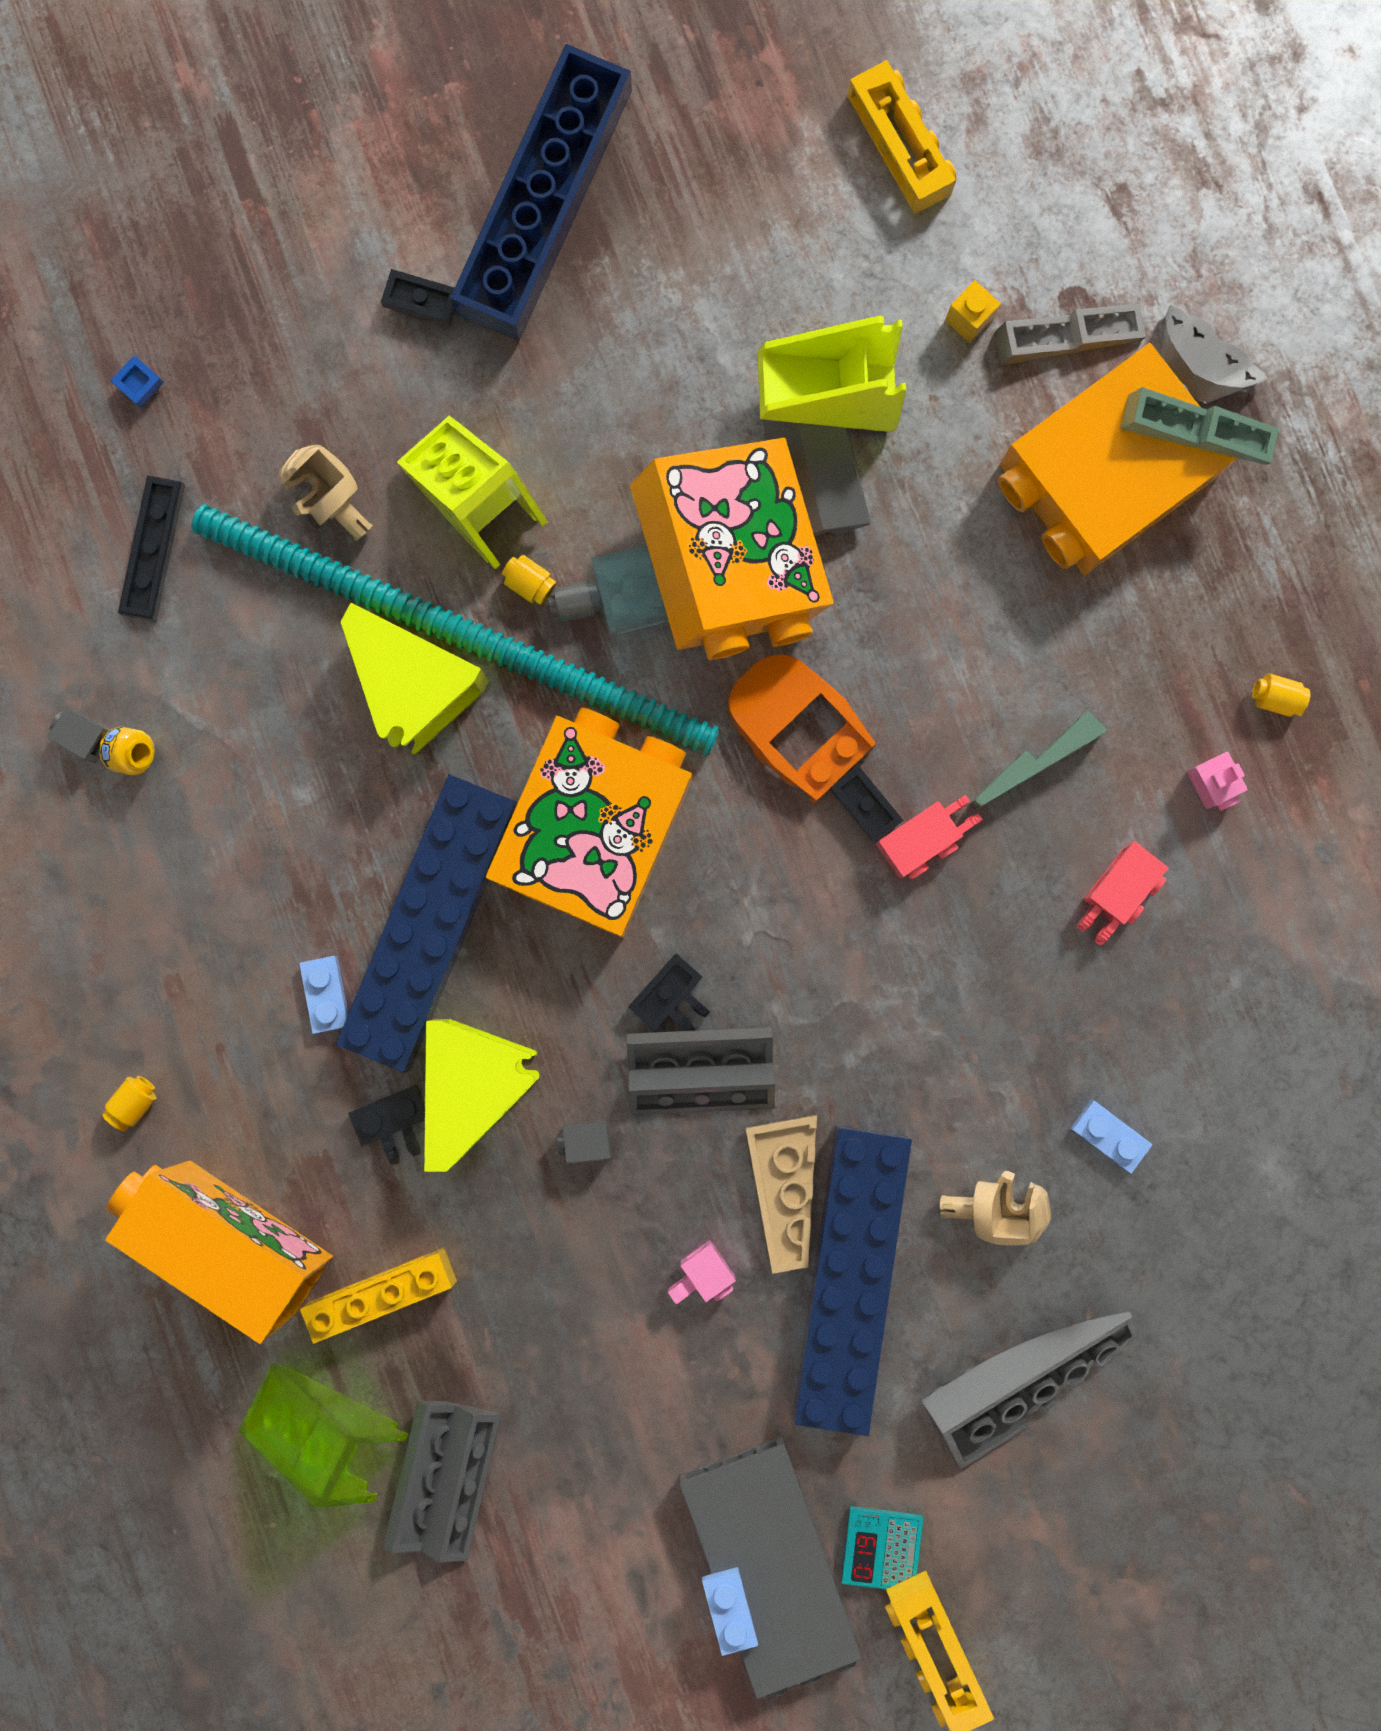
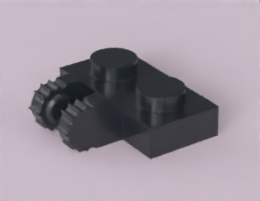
(666, 992)
(389, 1116)

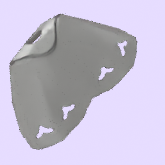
(1203, 361)

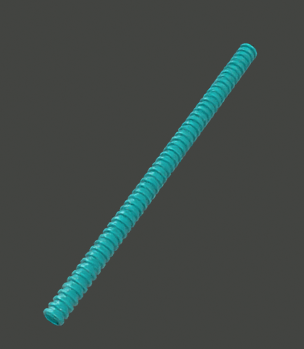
(452, 628)

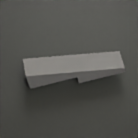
(1068, 334)

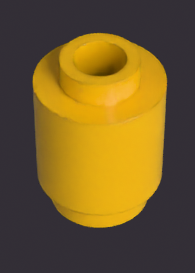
(528, 579)
(1280, 695)
(129, 1103)

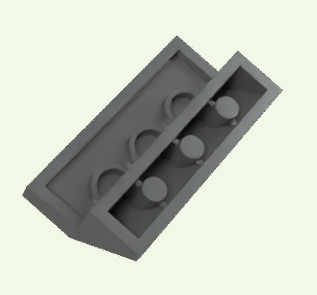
(825, 474)
(701, 1071)
(442, 1480)

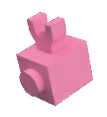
(1218, 781)
(706, 1273)

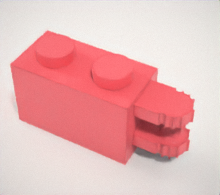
(924, 837)
(1123, 889)

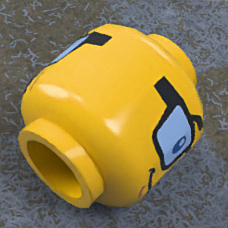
(126, 751)

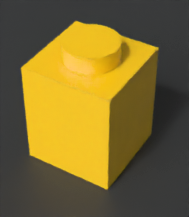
(972, 311)

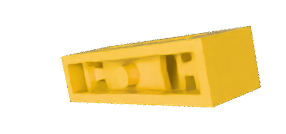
(932, 175)
(378, 1295)
(963, 1708)

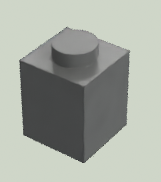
(77, 734)
(585, 1141)

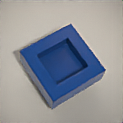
(137, 381)

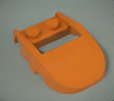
(771, 698)

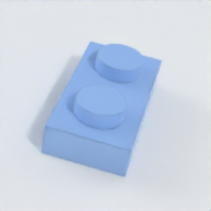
(324, 994)
(1111, 1136)
(730, 1611)

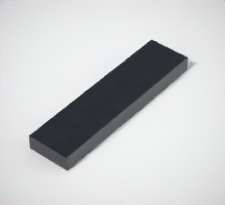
(151, 548)

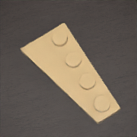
(783, 1176)

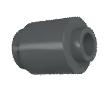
(574, 601)

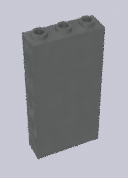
(759, 1521)

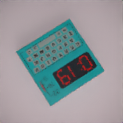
(880, 1547)

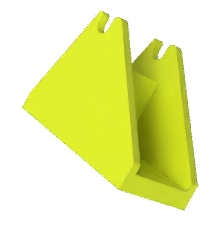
(834, 376)
(466, 481)
(407, 680)
(468, 1087)

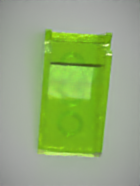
(313, 1436)

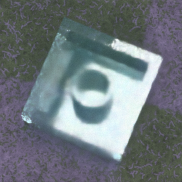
(629, 590)

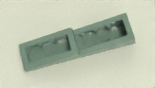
(1198, 427)
(1077, 735)

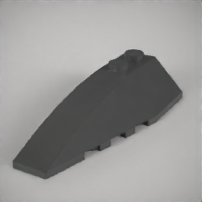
(1001, 1393)

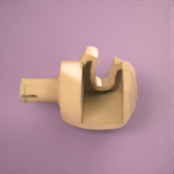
(330, 491)
(998, 1216)

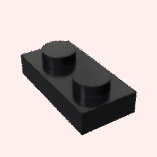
(418, 297)
(866, 804)

